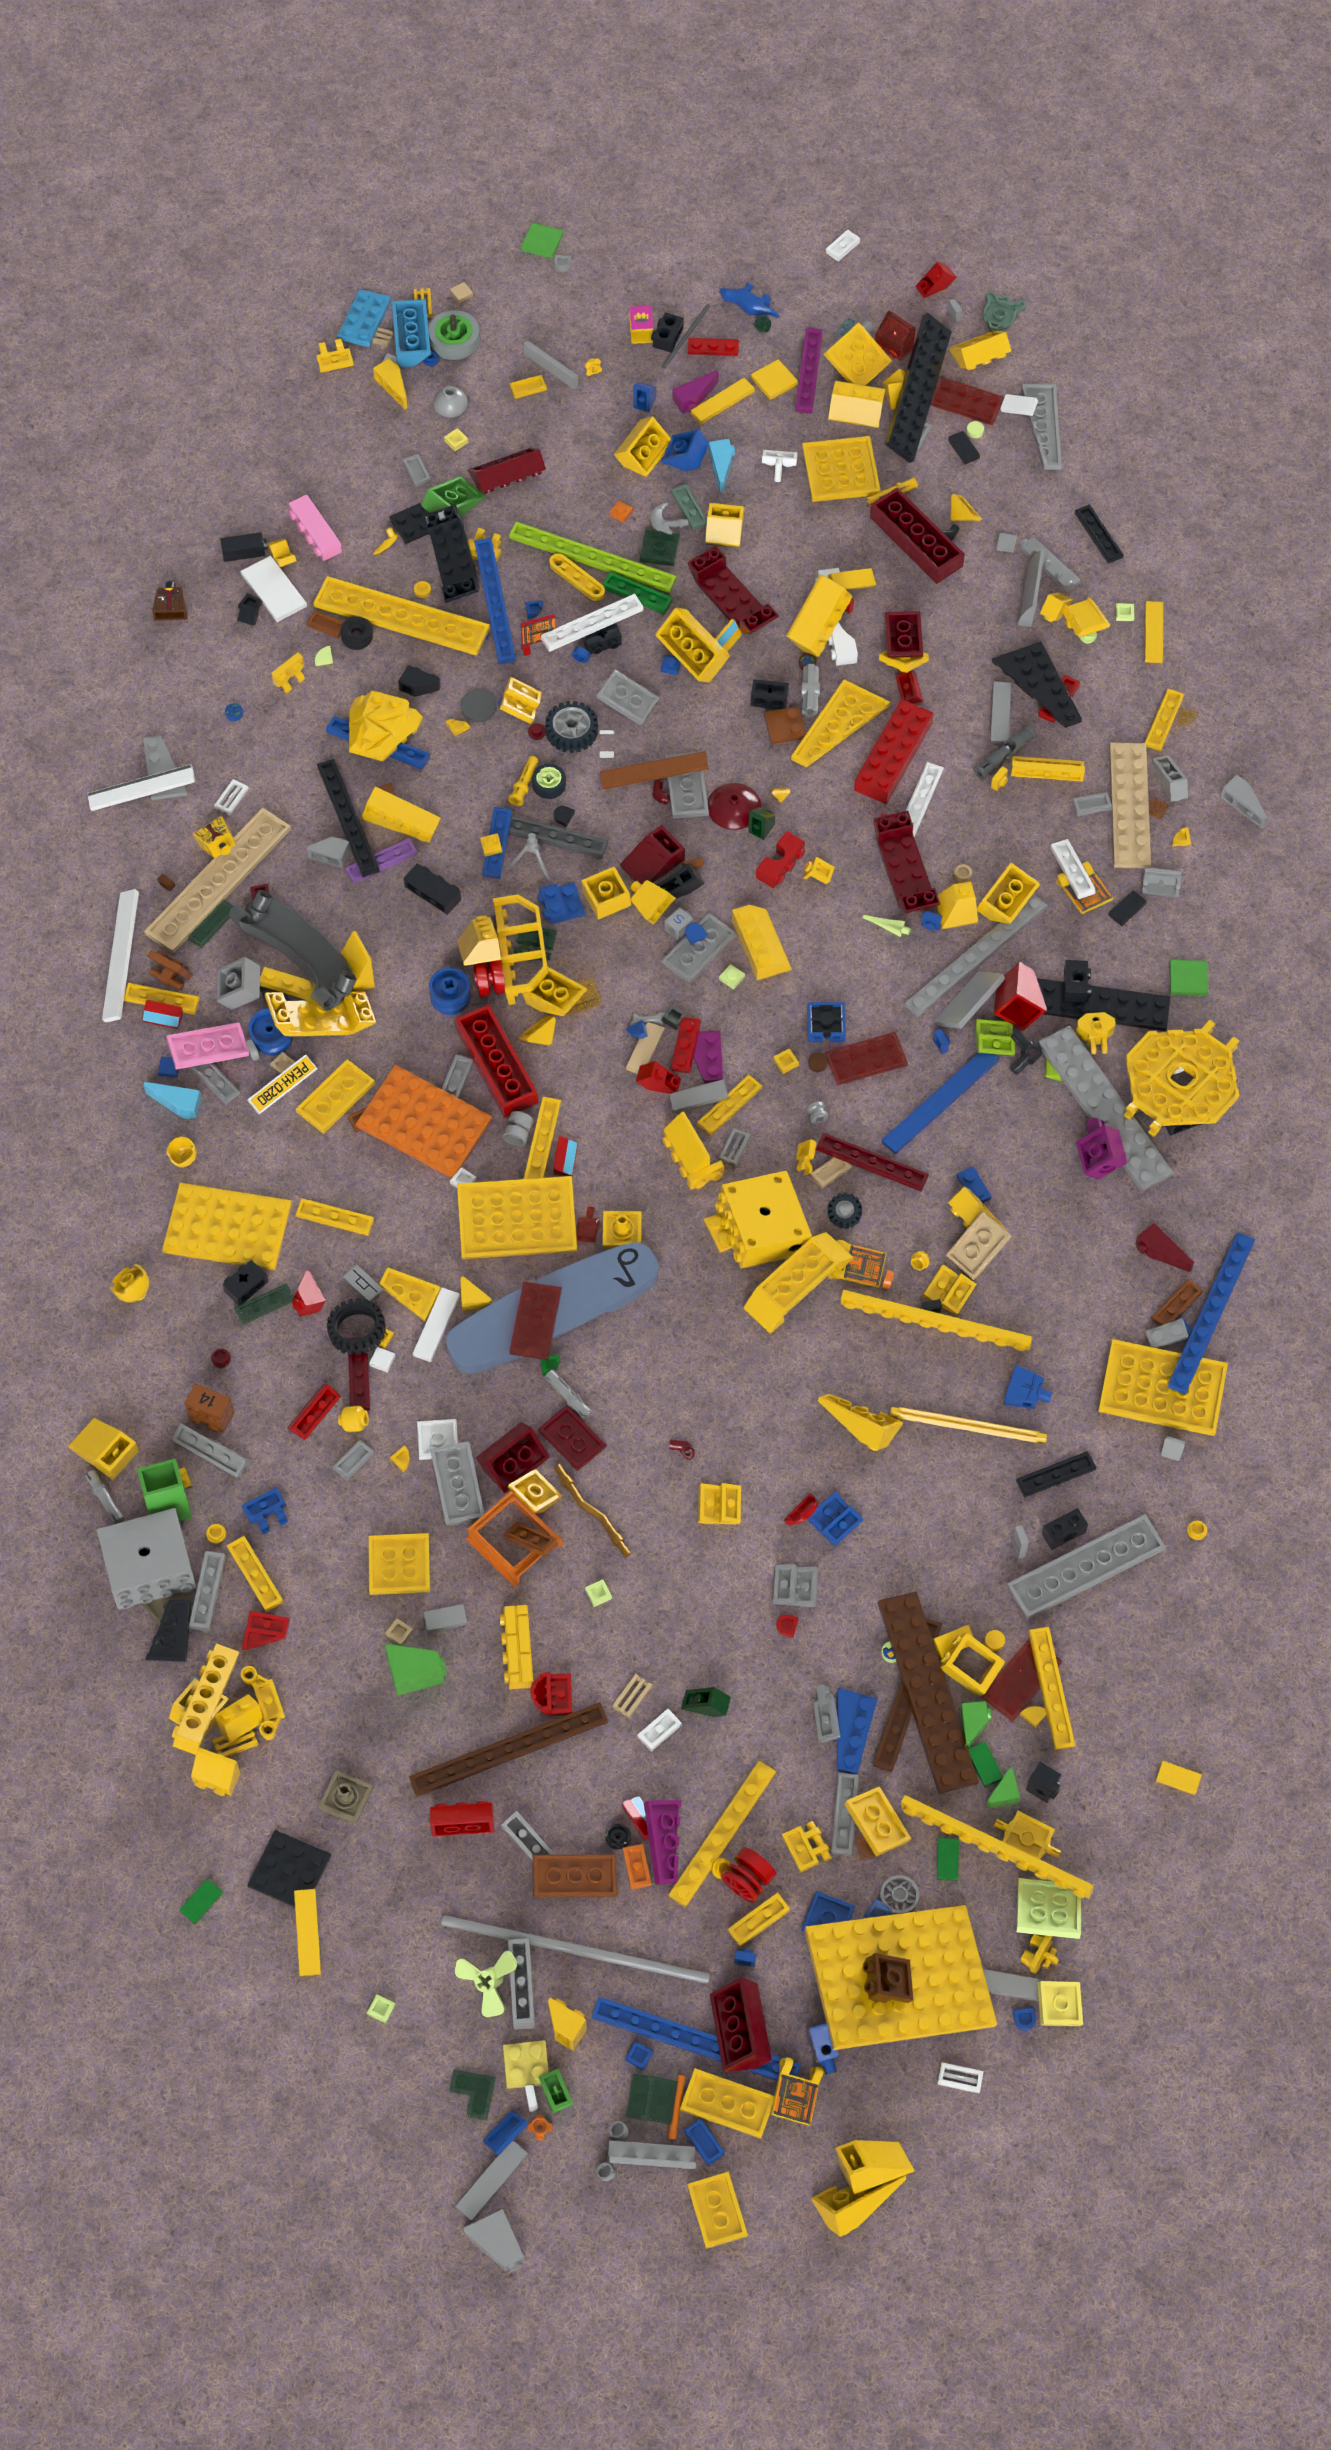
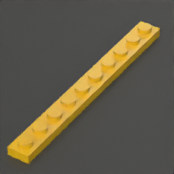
(931, 1319)
(1002, 1850)

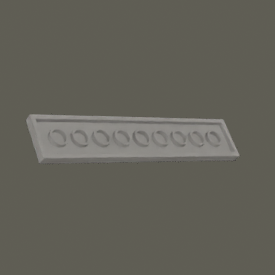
(1102, 1101)

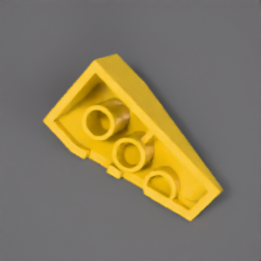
(868, 1428)

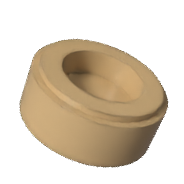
(963, 873)

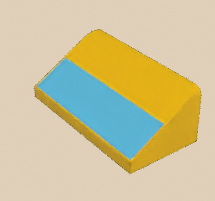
(729, 635)

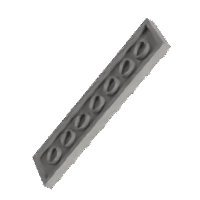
(1085, 1567)

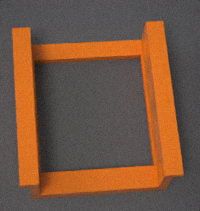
(510, 1573)

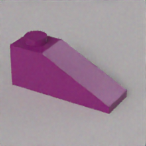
(694, 392)

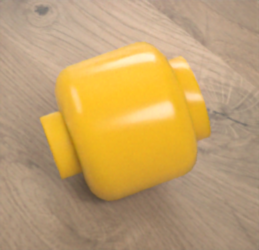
(353, 1419)

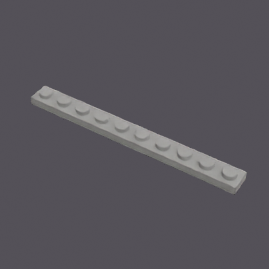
(973, 957)

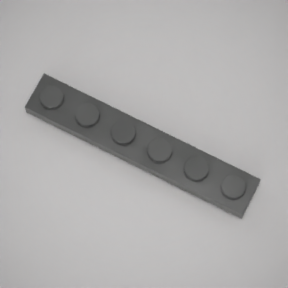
(558, 837)

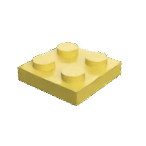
(1060, 2003)
(525, 2063)

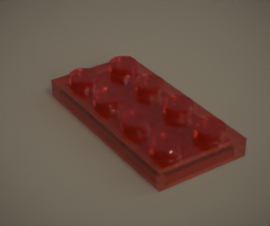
(967, 401)
(866, 1058)
(535, 1320)
(1015, 1684)

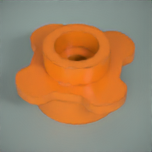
(539, 2121)

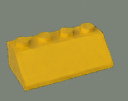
(819, 616)
(760, 941)
(479, 942)

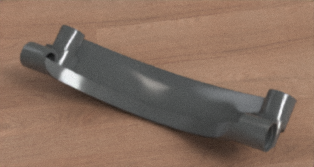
(302, 943)

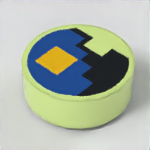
(887, 1653)

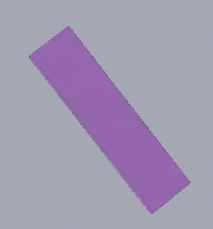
(385, 859)

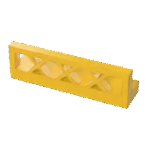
(1047, 768)

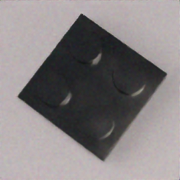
(410, 523)

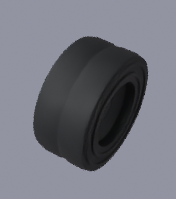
(356, 624)

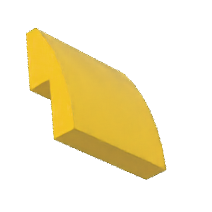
(520, 700)
(950, 1289)
(719, 1504)

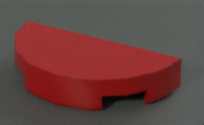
(802, 1511)

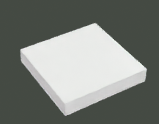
(434, 1435)

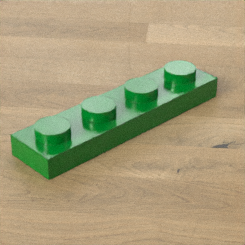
(647, 596)

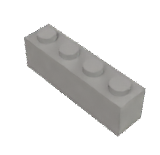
(522, 1985)

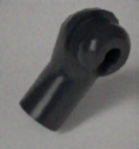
(951, 533)

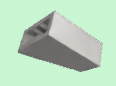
(496, 2240)

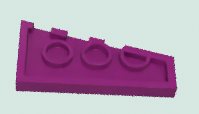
(662, 1829)

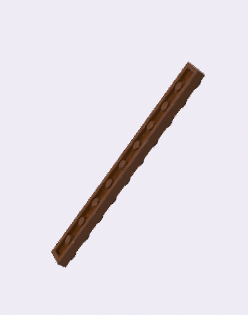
(508, 1749)

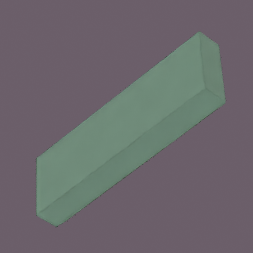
(689, 507)

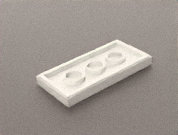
(273, 588)

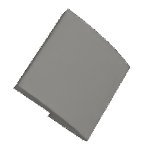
(795, 1585)

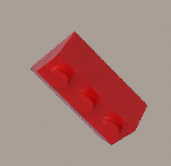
(461, 1819)

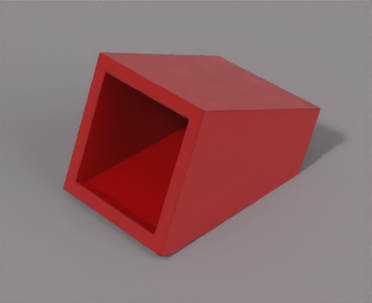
(1021, 991)

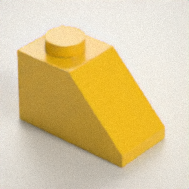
(1054, 606)

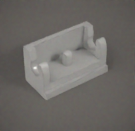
(1161, 882)

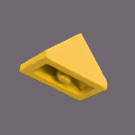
(472, 1296)

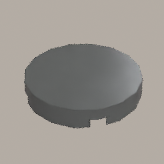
(478, 706)

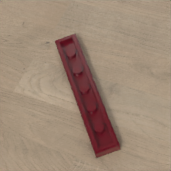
(872, 1162)

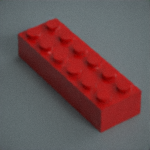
(893, 751)
(496, 1061)

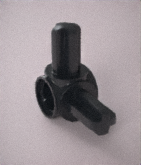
(1025, 1045)

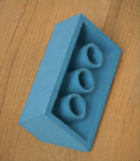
(410, 332)

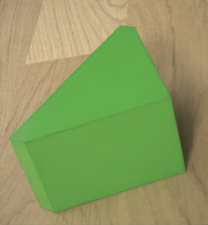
(1005, 1793)
(555, 2091)

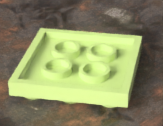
(1047, 1909)

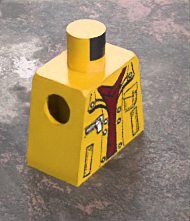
(215, 838)

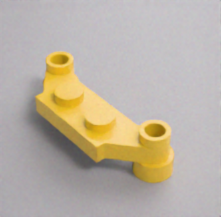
(267, 1700)

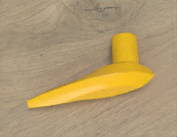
(388, 542)

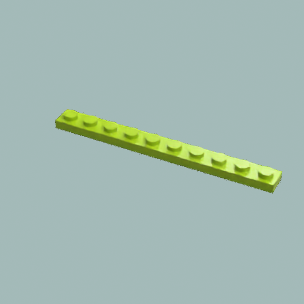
(592, 557)

